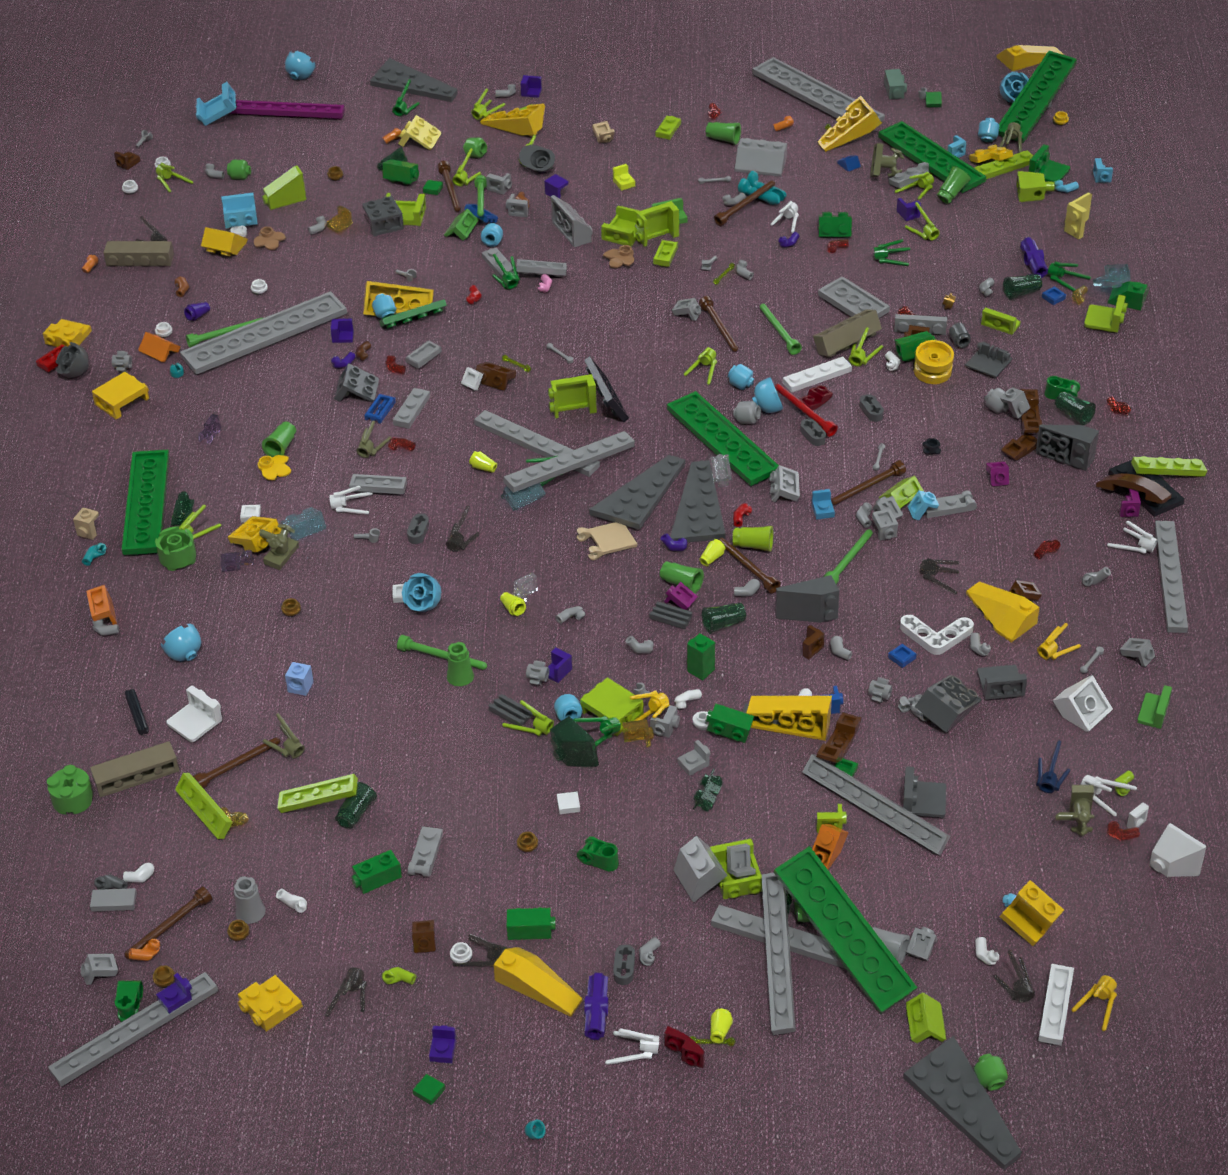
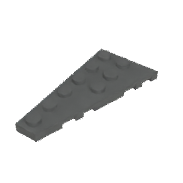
(395, 75)
(639, 497)
(699, 507)
(955, 1091)

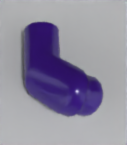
(784, 242)
(349, 358)
(672, 545)

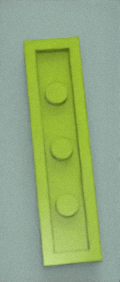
(1004, 166)
(1169, 466)
(317, 793)
(203, 805)

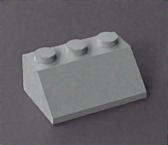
(761, 156)
(570, 223)

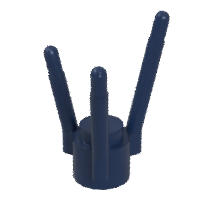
(1048, 781)

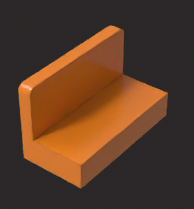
(157, 346)
(101, 604)

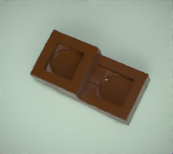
(1021, 447)

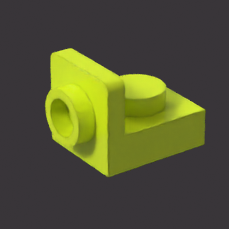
(622, 177)

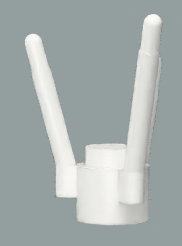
(788, 211)
(339, 499)
(1146, 540)
(1097, 783)
(648, 1044)

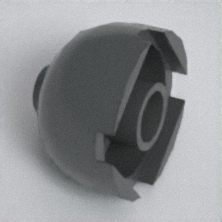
(72, 361)

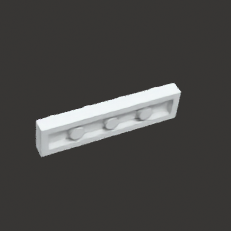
(817, 374)
(1056, 1004)

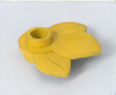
(274, 466)

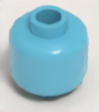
(988, 130)
(491, 234)
(383, 306)
(741, 377)
(567, 706)

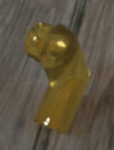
(1078, 294)
(237, 818)

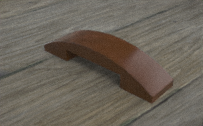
(1031, 418)
(1153, 490)
(841, 738)

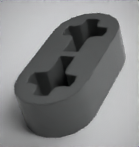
(871, 407)
(813, 432)
(421, 529)
(620, 964)

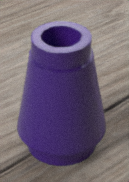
(194, 311)

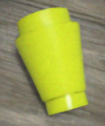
(481, 461)
(712, 552)
(513, 604)
(720, 1024)

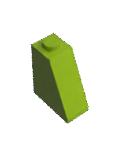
(285, 190)

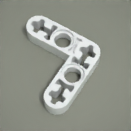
(933, 640)

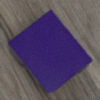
(531, 86)
(554, 185)
(908, 211)
(342, 330)
(560, 665)

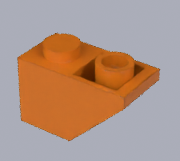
(829, 843)

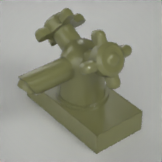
(884, 161)
(281, 546)
(1079, 808)

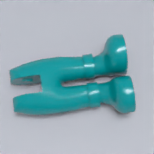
(751, 184)

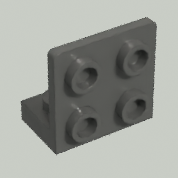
(383, 215)
(357, 382)
(1002, 682)
(923, 797)

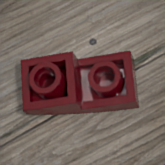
(816, 397)
(691, 1051)

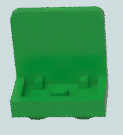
(835, 225)

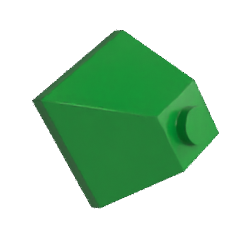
(1134, 292)

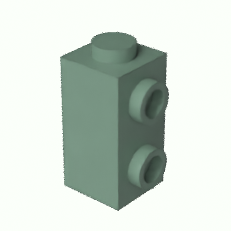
(894, 84)

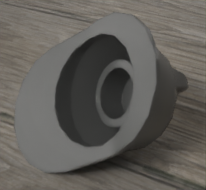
(537, 158)

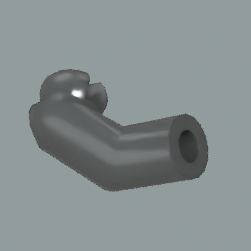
(109, 882)

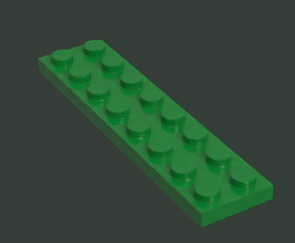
(1038, 93)
(922, 149)
(723, 437)
(145, 501)
(845, 930)

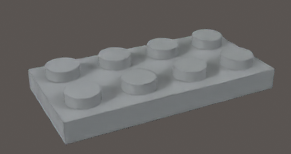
(851, 298)

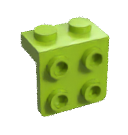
(1106, 317)

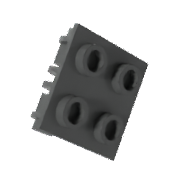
(989, 359)

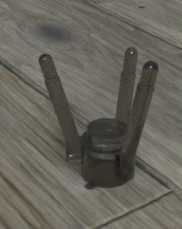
(156, 236)
(456, 539)
(930, 567)
(493, 952)
(353, 981)
(1022, 988)

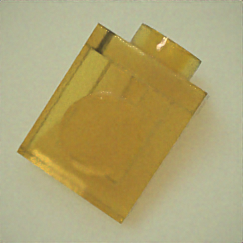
(340, 221)
(637, 731)

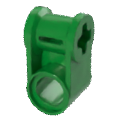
(1056, 385)
(600, 854)
(128, 998)

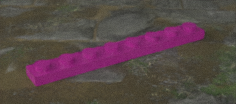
(289, 109)

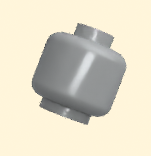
(994, 402)
(747, 412)

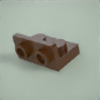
(495, 375)

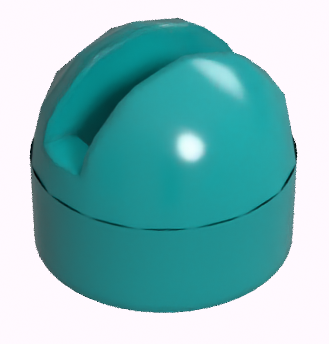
(173, 370)
(537, 1132)

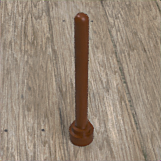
(444, 169)
(722, 217)
(707, 305)
(896, 468)
(770, 583)
(204, 778)
(200, 898)

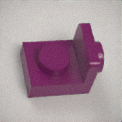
(998, 473)
(1131, 505)
(681, 596)

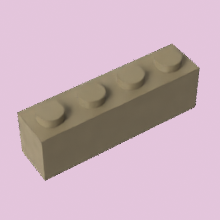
(138, 253)
(847, 333)
(134, 769)

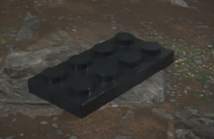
(606, 390)
(1152, 507)

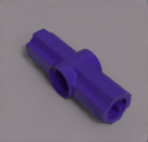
(1034, 257)
(596, 1006)

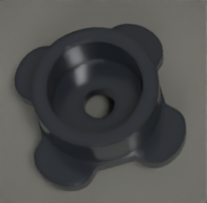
(931, 446)

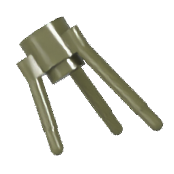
(1012, 133)
(366, 446)
(292, 745)

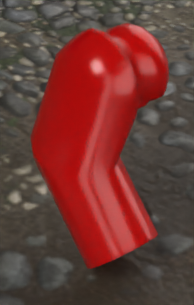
(474, 295)
(739, 512)

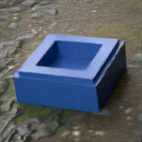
(1053, 295)
(902, 655)

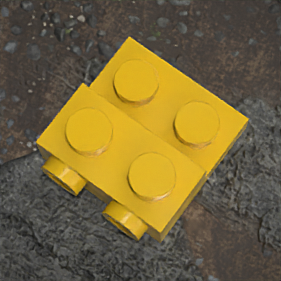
(66, 332)
(249, 535)
(268, 1002)

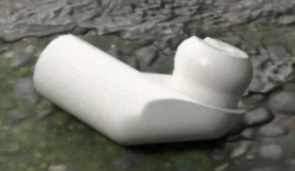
(686, 696)
(293, 901)
(983, 954)

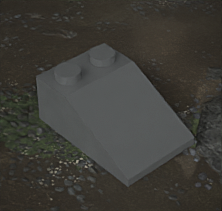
(808, 600)

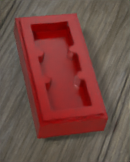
(48, 361)

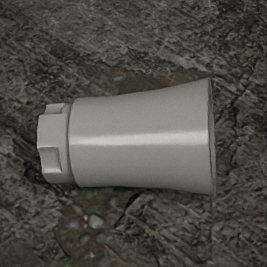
(248, 901)
(894, 942)

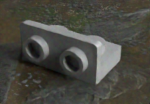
(784, 483)

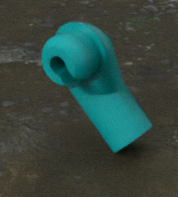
(94, 552)

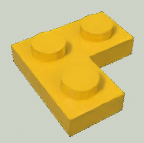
(992, 152)

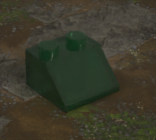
(573, 744)

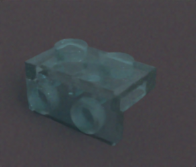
(1115, 276)
(524, 496)
(305, 523)

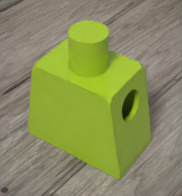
(1032, 186)

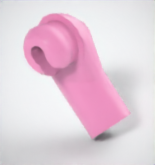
(545, 286)

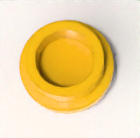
(1061, 118)

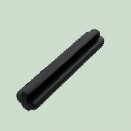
(136, 711)

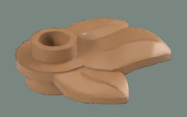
(269, 238)
(620, 256)

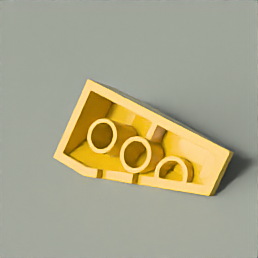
(1024, 56)
(517, 121)
(855, 122)
(403, 296)
(1007, 611)
(535, 979)

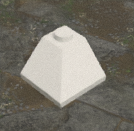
(1083, 704)
(1177, 854)

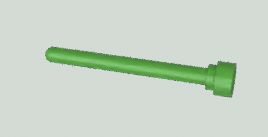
(480, 184)
(193, 340)
(793, 345)
(849, 556)
(405, 643)

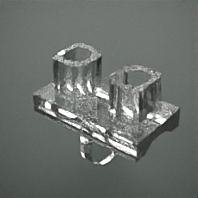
(721, 470)

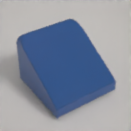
(849, 163)

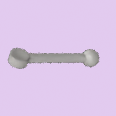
(702, 180)
(569, 359)
(876, 466)
(1099, 651)

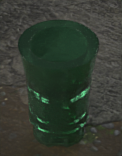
(1021, 285)
(1075, 407)
(722, 616)
(355, 806)

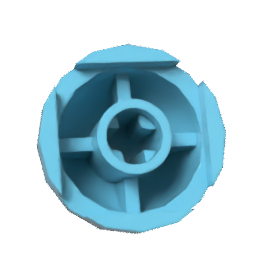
(299, 65)
(1012, 85)
(767, 396)
(421, 592)
(182, 643)

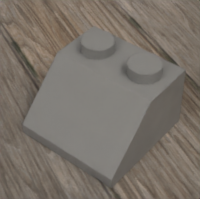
(698, 868)

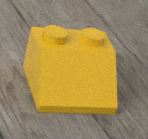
(222, 241)

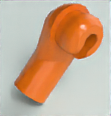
(787, 122)
(392, 135)
(92, 260)
(147, 952)

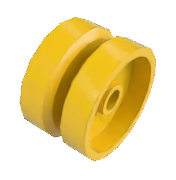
(933, 362)

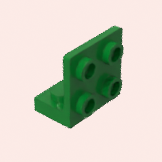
(1052, 170)

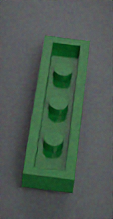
(419, 312)

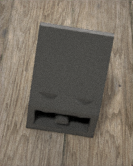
(1068, 444)
(947, 702)

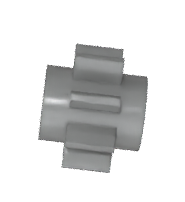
(121, 361)
(537, 672)
(880, 689)

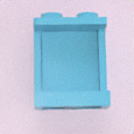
(218, 106)
(239, 210)

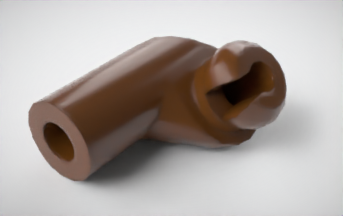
(361, 350)

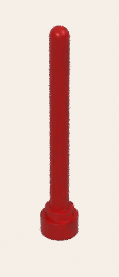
(828, 426)

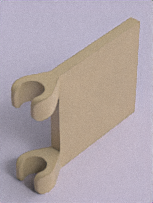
(608, 539)

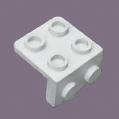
(197, 716)

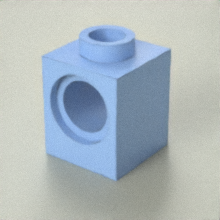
(299, 678)

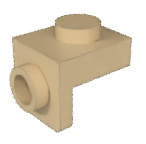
(603, 132)
(85, 523)

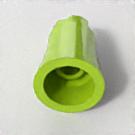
(754, 537)

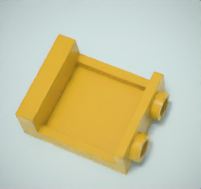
(118, 393)
(1031, 913)

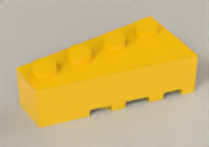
(797, 714)

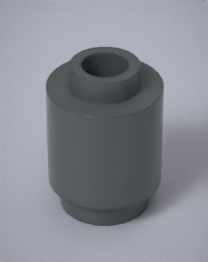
(960, 335)

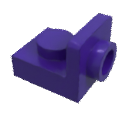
(176, 994)
(443, 1044)

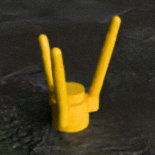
(1049, 646)
(657, 703)
(1103, 990)

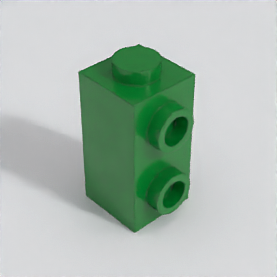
(400, 171)
(907, 346)
(700, 656)
(729, 722)
(376, 872)
(530, 923)

